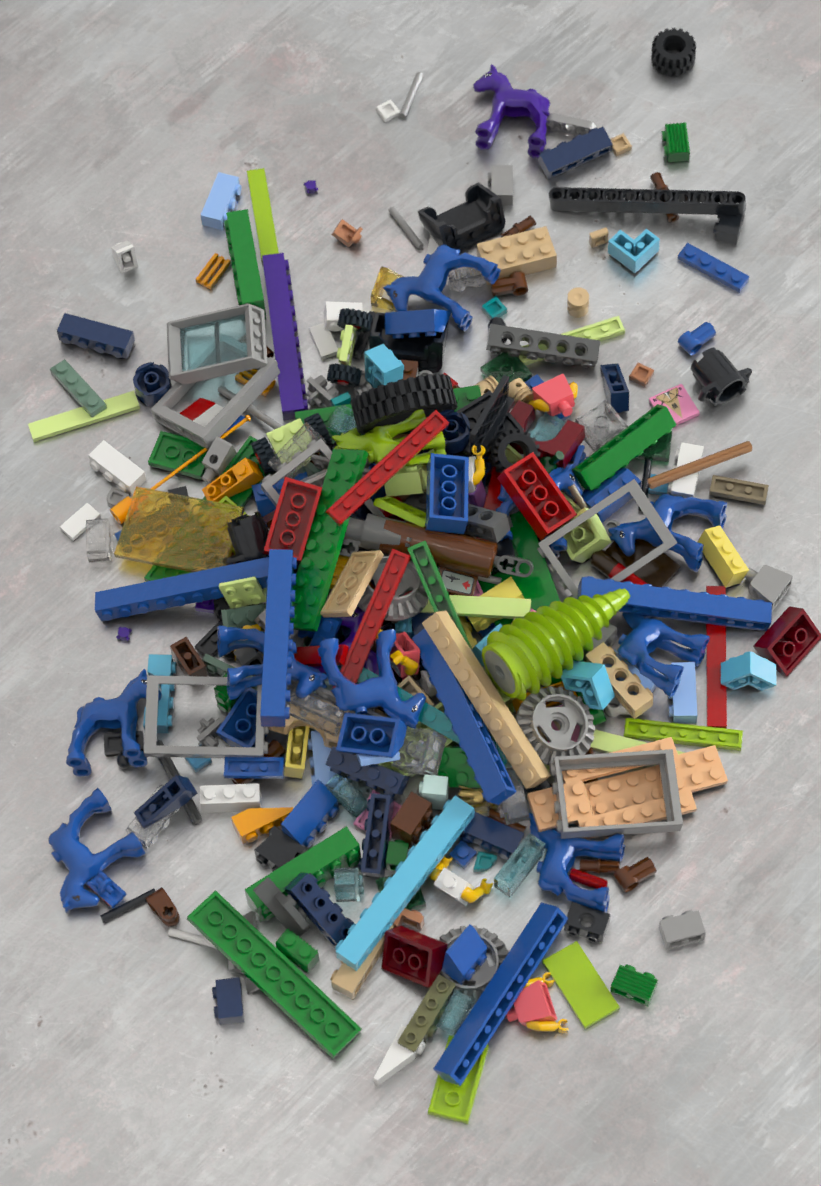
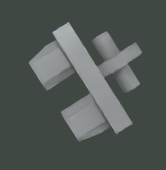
(318, 394)
(208, 732)

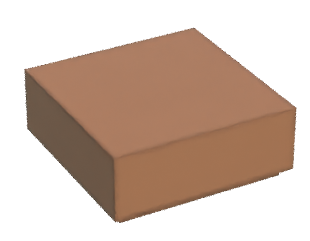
(641, 374)

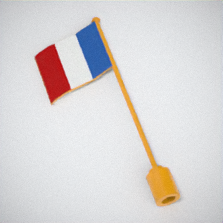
(201, 412)

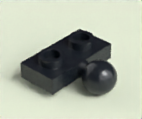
(208, 643)
(113, 745)

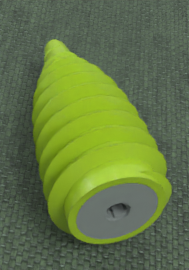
(546, 641)

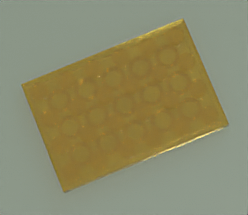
(176, 531)

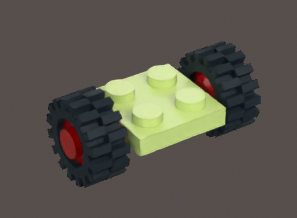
(352, 321)
(281, 435)

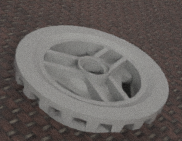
(404, 606)
(534, 714)
(483, 973)

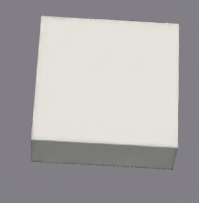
(387, 111)

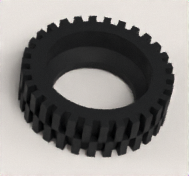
(400, 399)

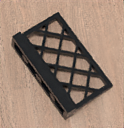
(491, 418)

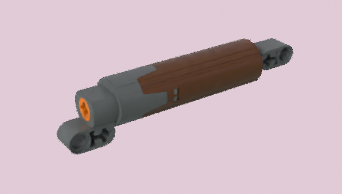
(448, 549)

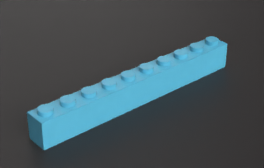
(405, 882)

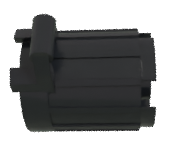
(719, 377)
(247, 537)

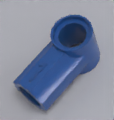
(693, 341)

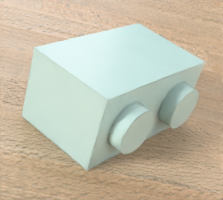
(435, 790)

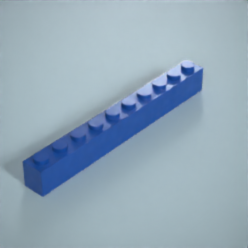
(175, 590)
(684, 604)
(277, 638)
(466, 724)
(500, 994)

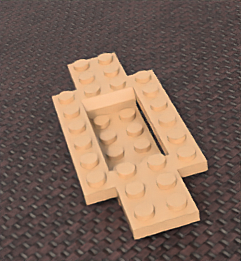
(628, 796)

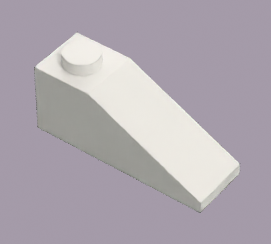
(396, 1059)

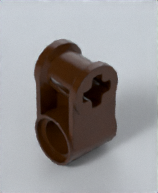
(162, 905)

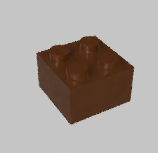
(412, 819)

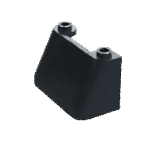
(468, 222)
(424, 349)

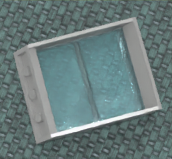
(216, 344)

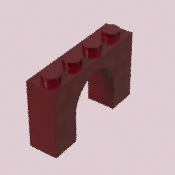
(566, 441)

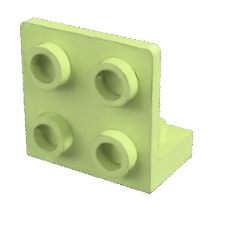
(243, 592)

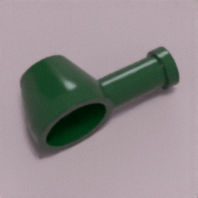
(550, 463)

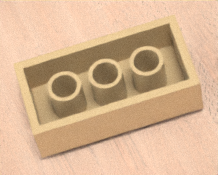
(522, 252)

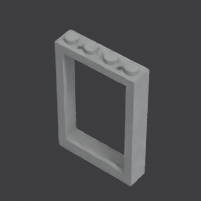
(224, 419)
(299, 458)
(648, 510)
(151, 717)
(663, 758)

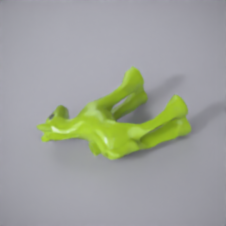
(380, 440)

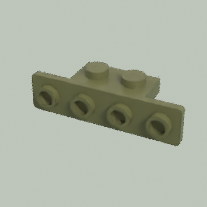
(427, 1014)

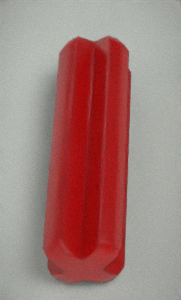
(587, 879)

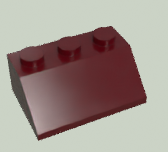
(788, 640)
(413, 955)

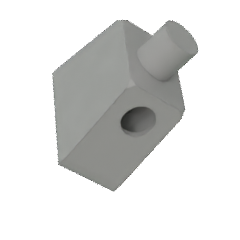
(217, 458)
(768, 584)

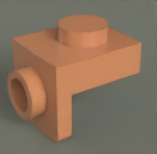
(346, 233)
(412, 918)

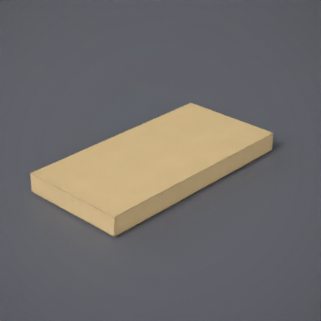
(352, 584)

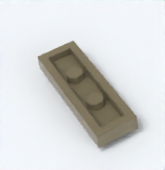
(738, 489)

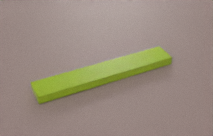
(262, 212)
(683, 734)

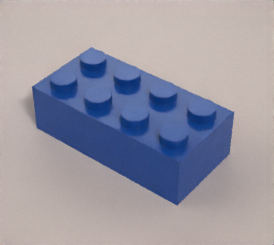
(447, 493)

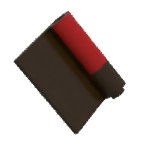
(655, 572)

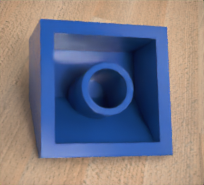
(465, 955)

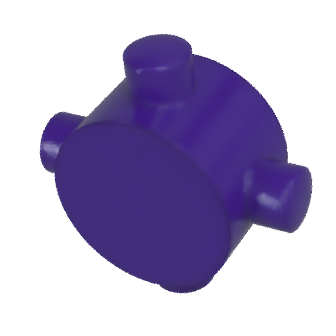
(310, 186)
(124, 633)

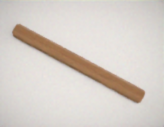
(699, 464)

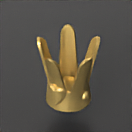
(476, 794)

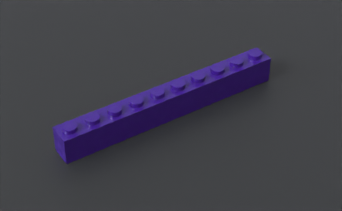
(283, 335)

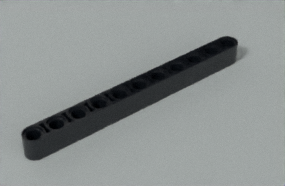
(647, 201)

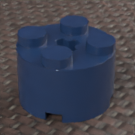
(151, 383)
(457, 432)

